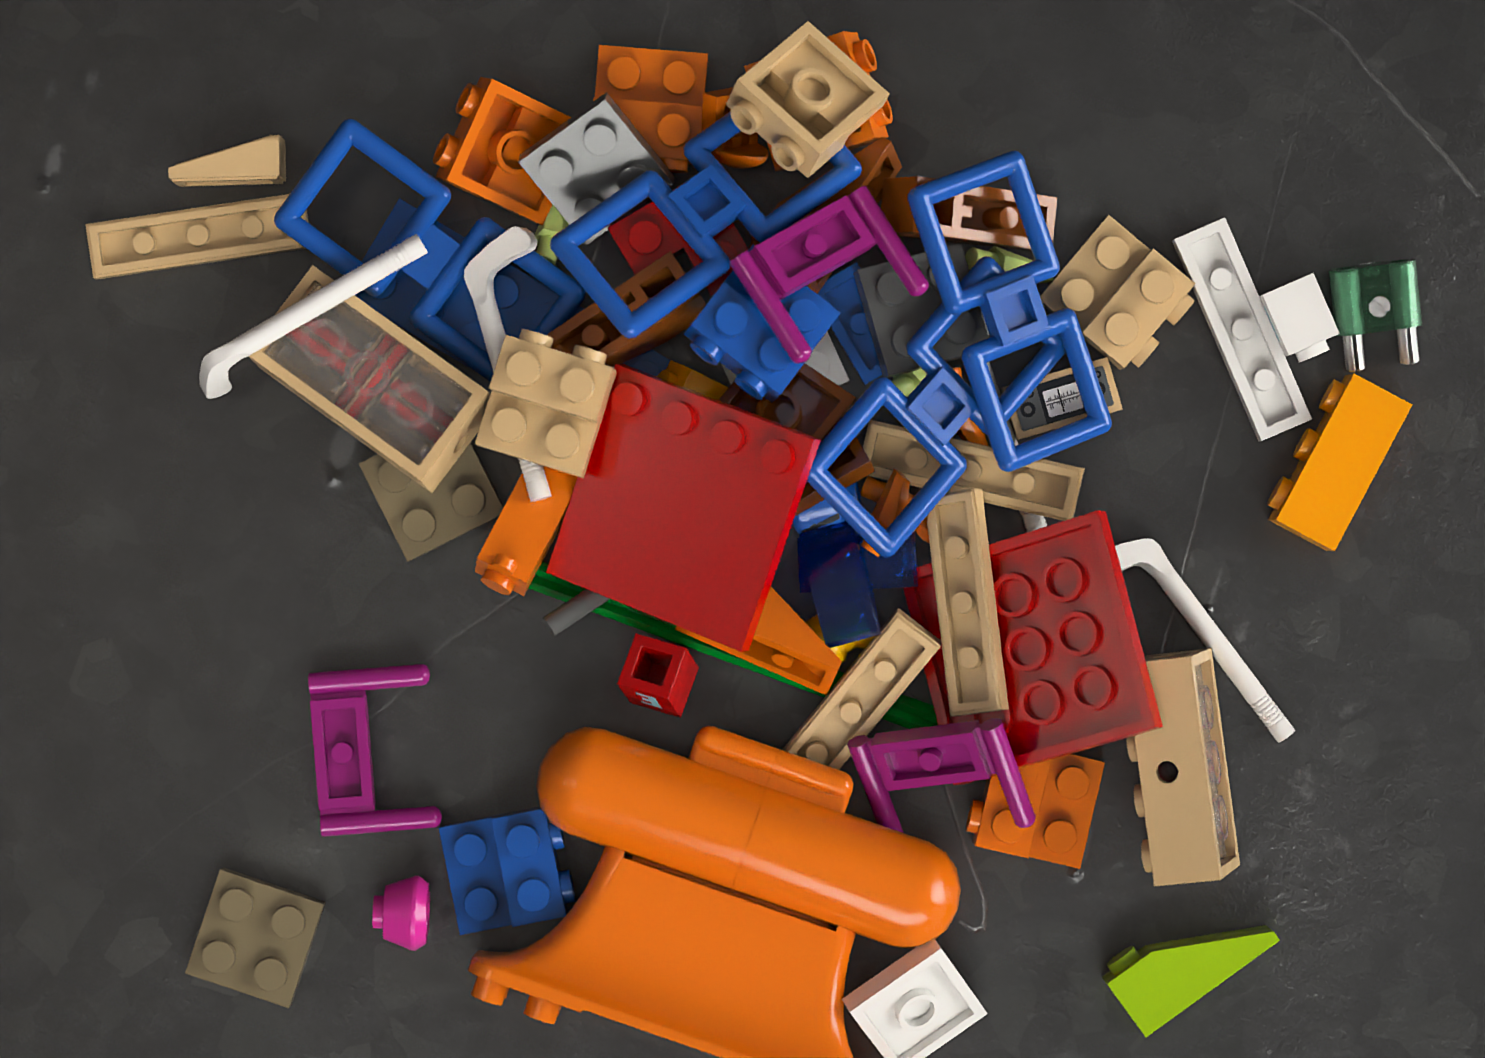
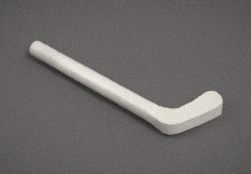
(480, 282)
(216, 364)
(1151, 558)

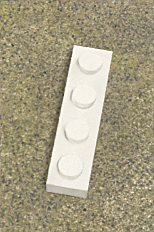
(1242, 329)

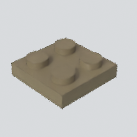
(427, 519)
(255, 937)

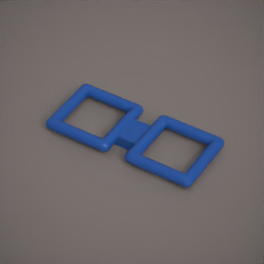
(698, 213)
(446, 259)
(1010, 310)
(931, 415)

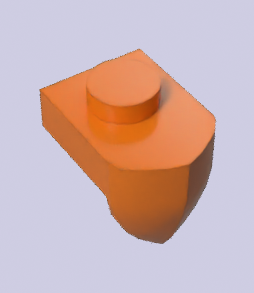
(742, 149)

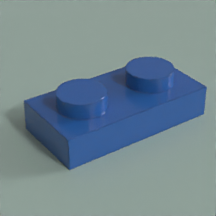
(851, 325)

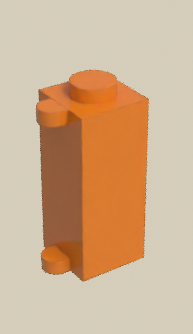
(524, 535)

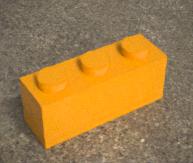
(1337, 461)

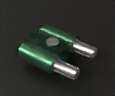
(1376, 300)

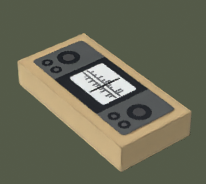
(1059, 403)

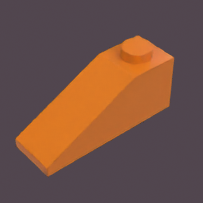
(786, 647)

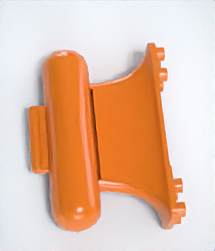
(726, 895)

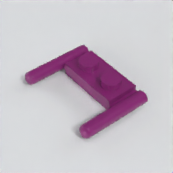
(815, 249)
(345, 752)
(937, 758)

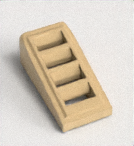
(244, 164)

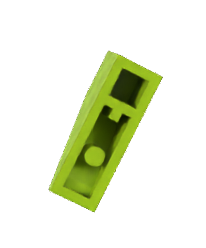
(1174, 974)

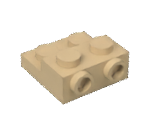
(805, 100)
(1120, 293)
(546, 403)

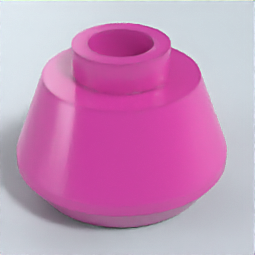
(404, 912)

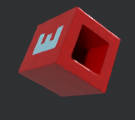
(658, 675)

